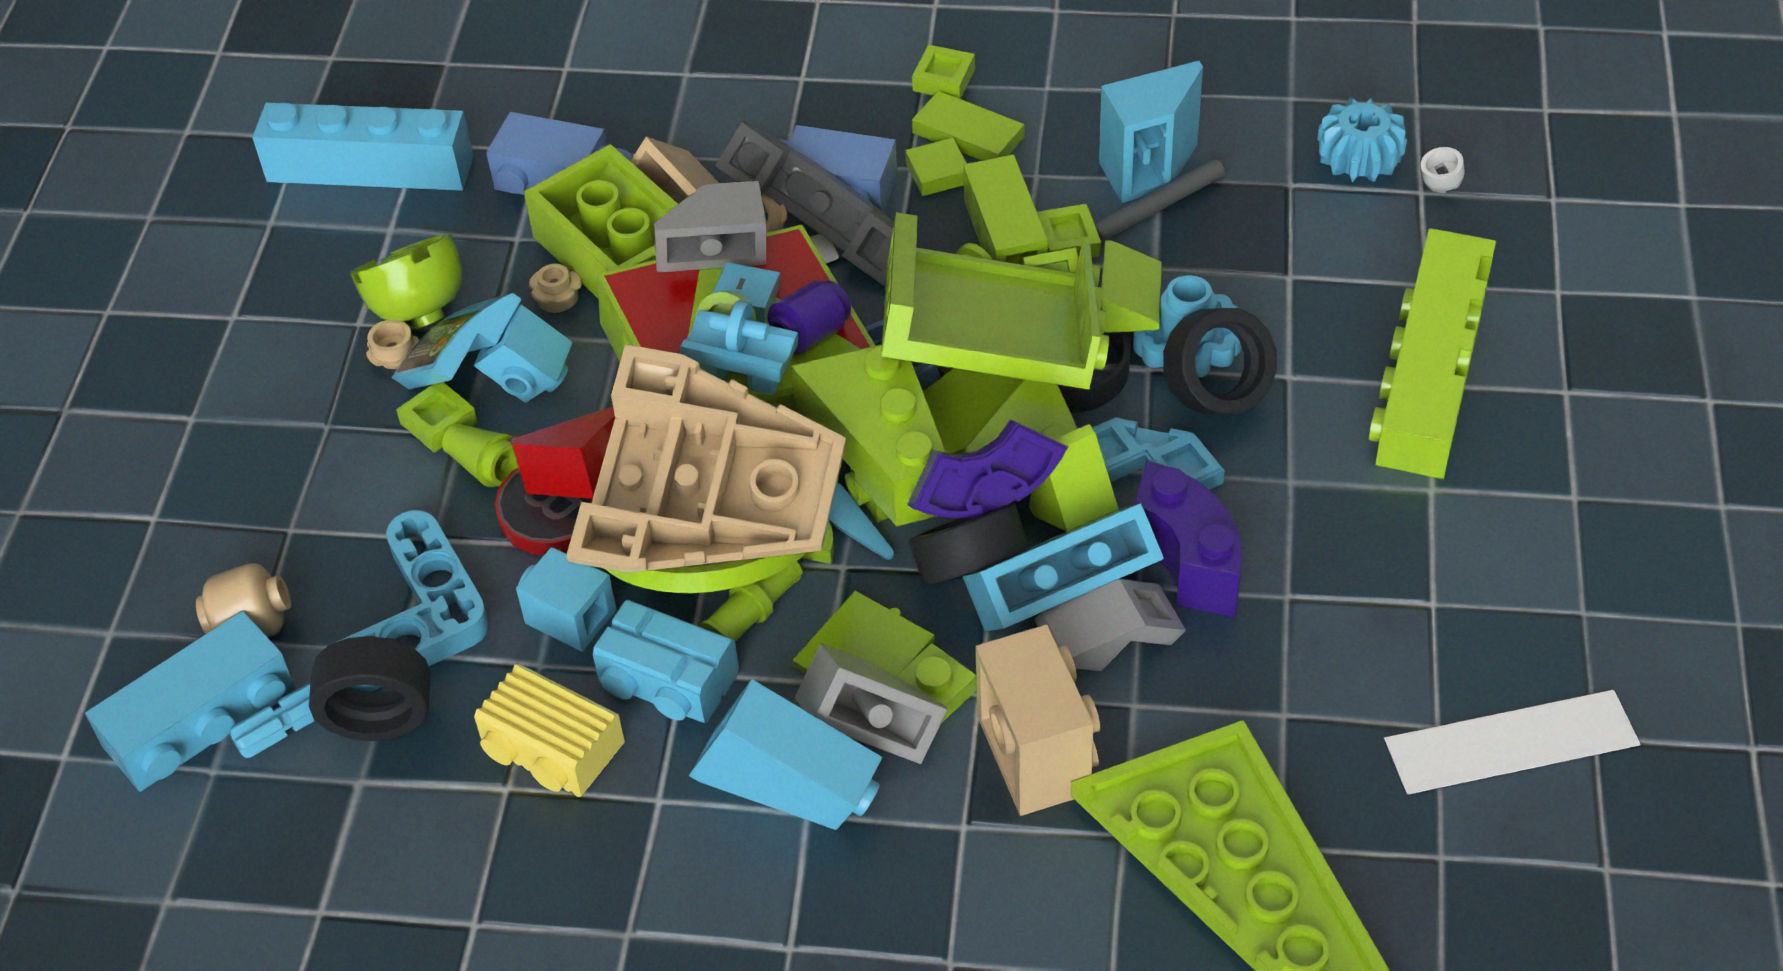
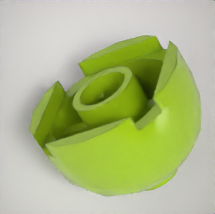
(412, 281)

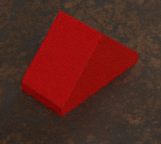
(566, 456)

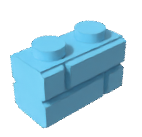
(665, 662)

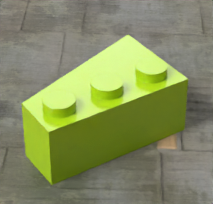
(881, 415)

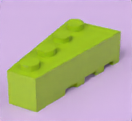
(1432, 354)

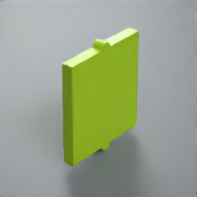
(869, 633)

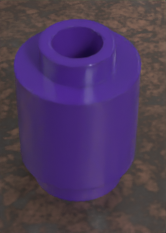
(813, 312)

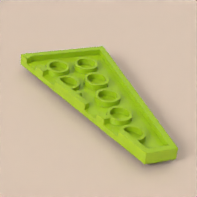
(1232, 851)

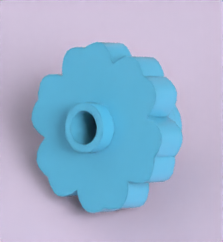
(1181, 298)

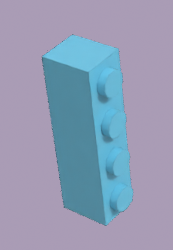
(364, 146)

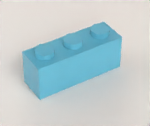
(1063, 568)
(190, 700)

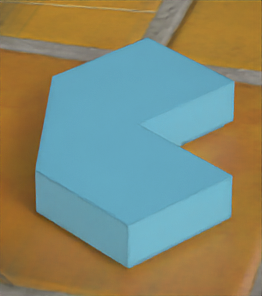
(1129, 447)

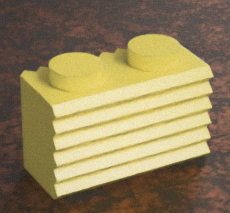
(548, 731)

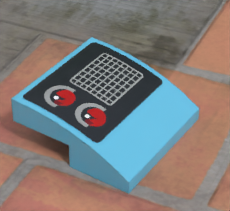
(446, 344)

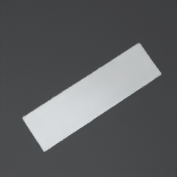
(1511, 741)

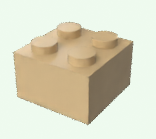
(1035, 717)

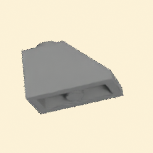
(713, 228)
(869, 704)

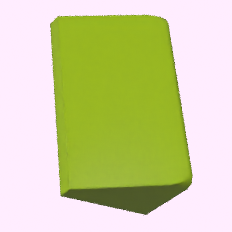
(1130, 289)

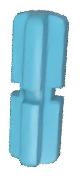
(269, 725)

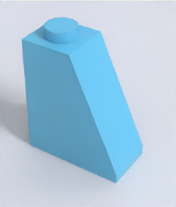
(788, 760)

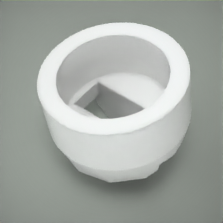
(1453, 166)

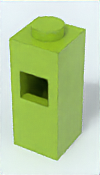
(1003, 210)

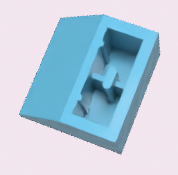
(1149, 128)

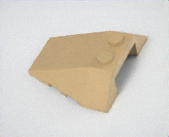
(703, 473)

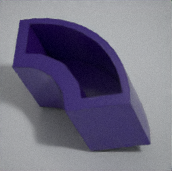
(1194, 537)

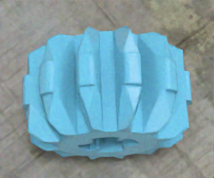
(1362, 139)

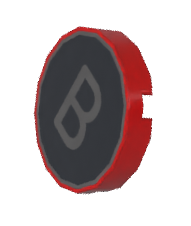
(534, 520)

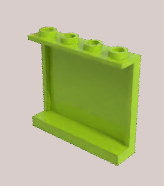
(992, 313)

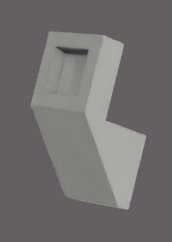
(1108, 618)

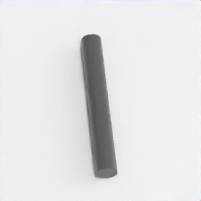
(1159, 199)

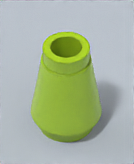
(481, 452)

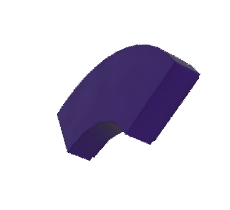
(986, 478)

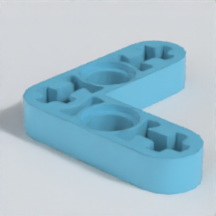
(430, 619)

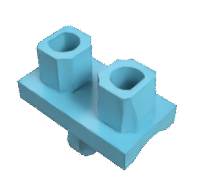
(741, 346)

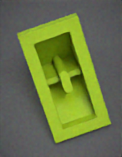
(1078, 485)

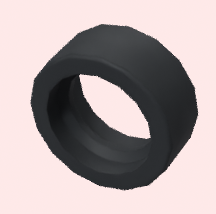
(1259, 361)
(968, 544)
(376, 663)

